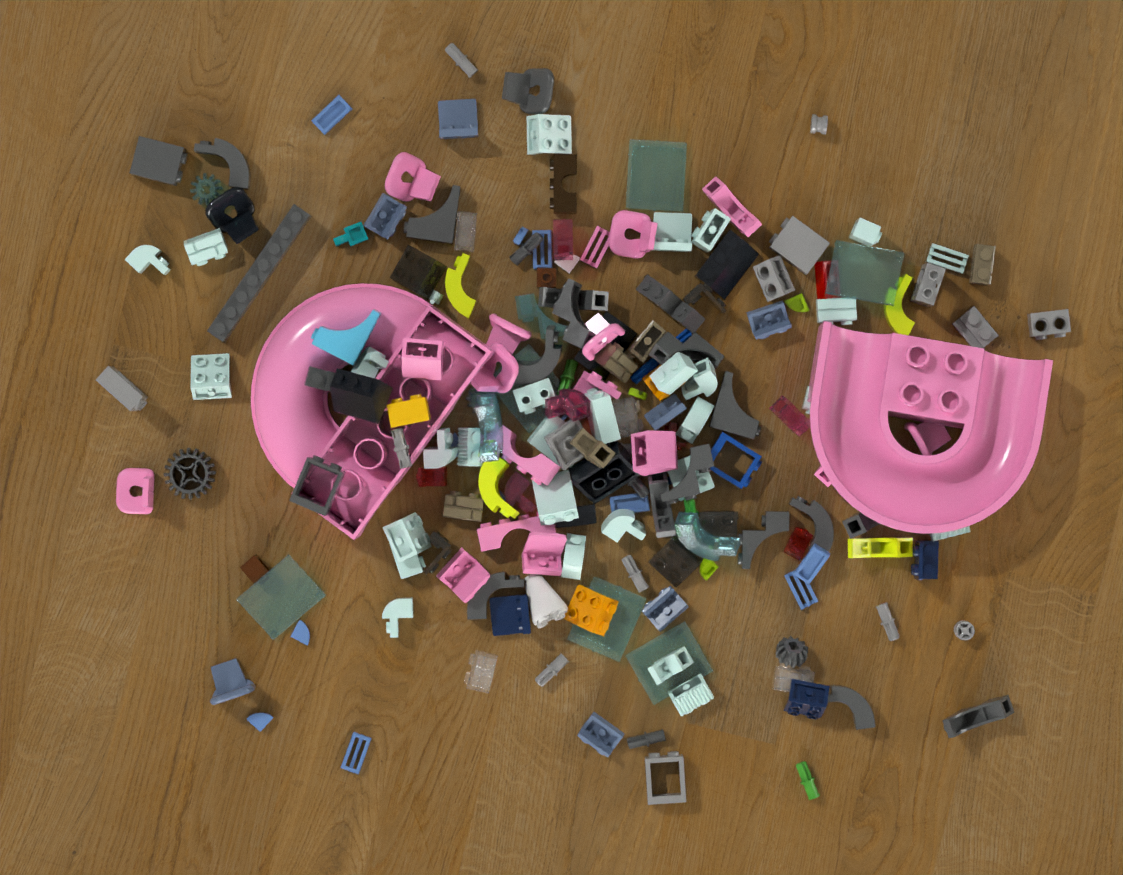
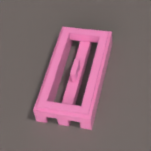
(604, 232)

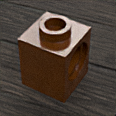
(546, 277)
(254, 568)

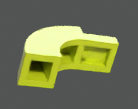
(454, 289)
(894, 314)
(880, 547)

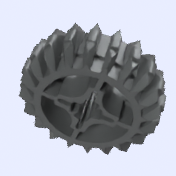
(180, 487)

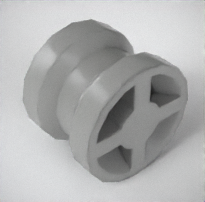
(819, 124)
(965, 628)

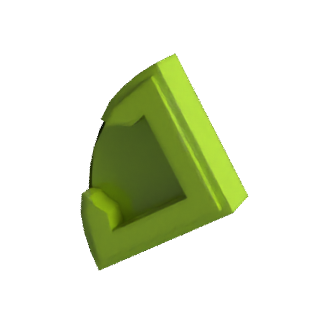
(797, 303)
(637, 393)
(707, 568)

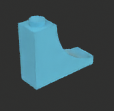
(346, 343)

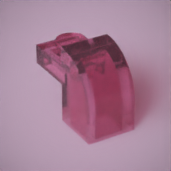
(563, 239)
(568, 402)
(790, 416)
(513, 492)

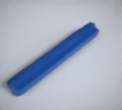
(652, 363)

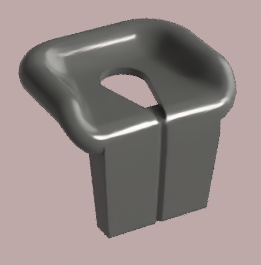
(517, 89)

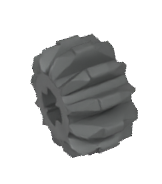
(791, 652)

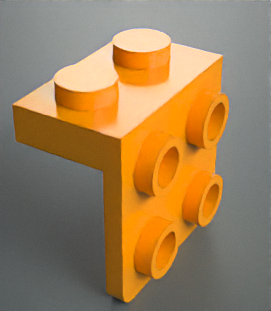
(591, 610)

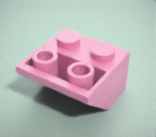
(422, 358)
(654, 452)

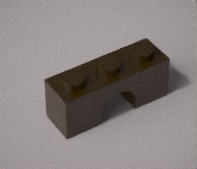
(563, 166)

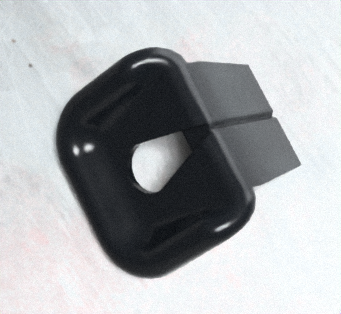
(240, 226)

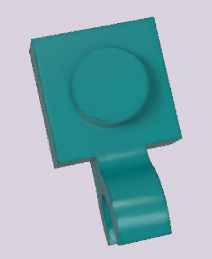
(354, 234)

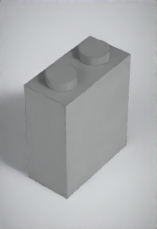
(798, 244)

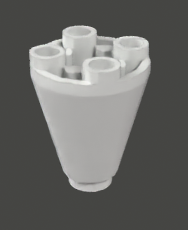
(543, 601)

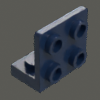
(925, 559)
(510, 615)
(807, 699)

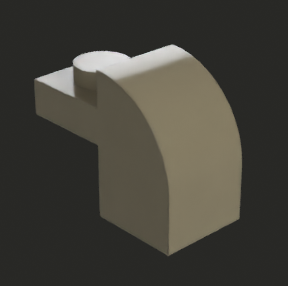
(592, 449)

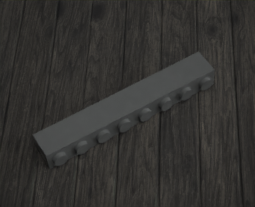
(259, 273)

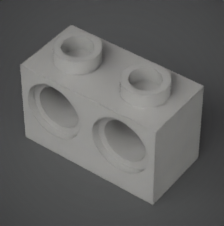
(773, 278)
(1048, 319)

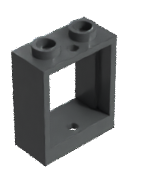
(308, 503)

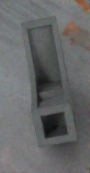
(670, 303)
(568, 309)
(694, 347)
(700, 460)
(750, 539)
(975, 716)

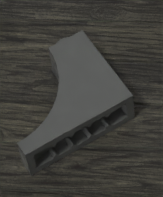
(436, 226)
(728, 414)

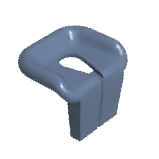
(228, 677)

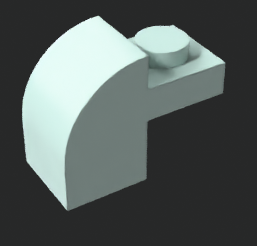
(145, 255)
(370, 362)
(702, 381)
(695, 420)
(443, 454)
(621, 521)
(573, 556)
(397, 609)
(670, 665)

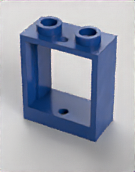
(753, 466)

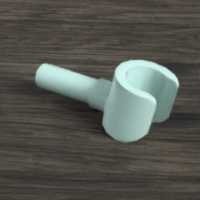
(435, 297)

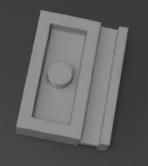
(975, 328)

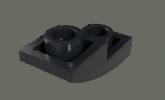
(586, 515)

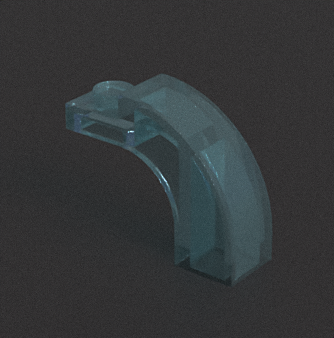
(490, 427)
(701, 542)

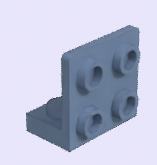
(458, 119)

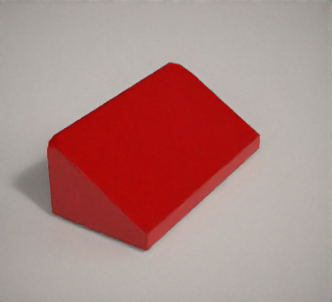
(822, 271)

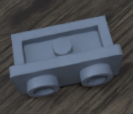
(385, 216)
(769, 320)
(664, 608)
(600, 734)

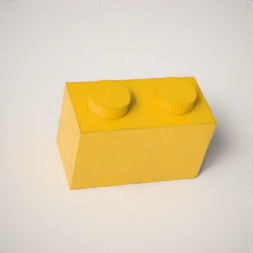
(408, 411)

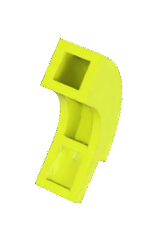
(488, 486)

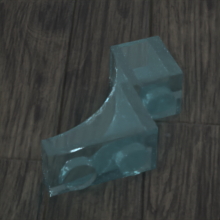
(528, 309)

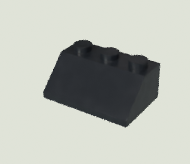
(727, 264)
(624, 341)
(359, 395)
(600, 482)

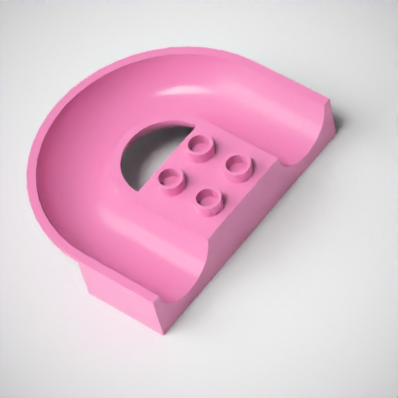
(873, 376)
(296, 418)

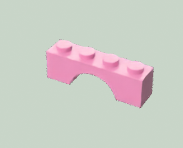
(539, 467)
(491, 535)

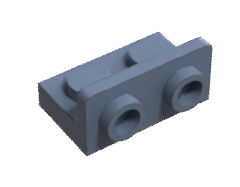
(664, 412)

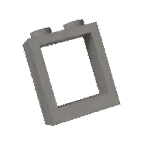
(924, 290)
(122, 389)
(672, 756)

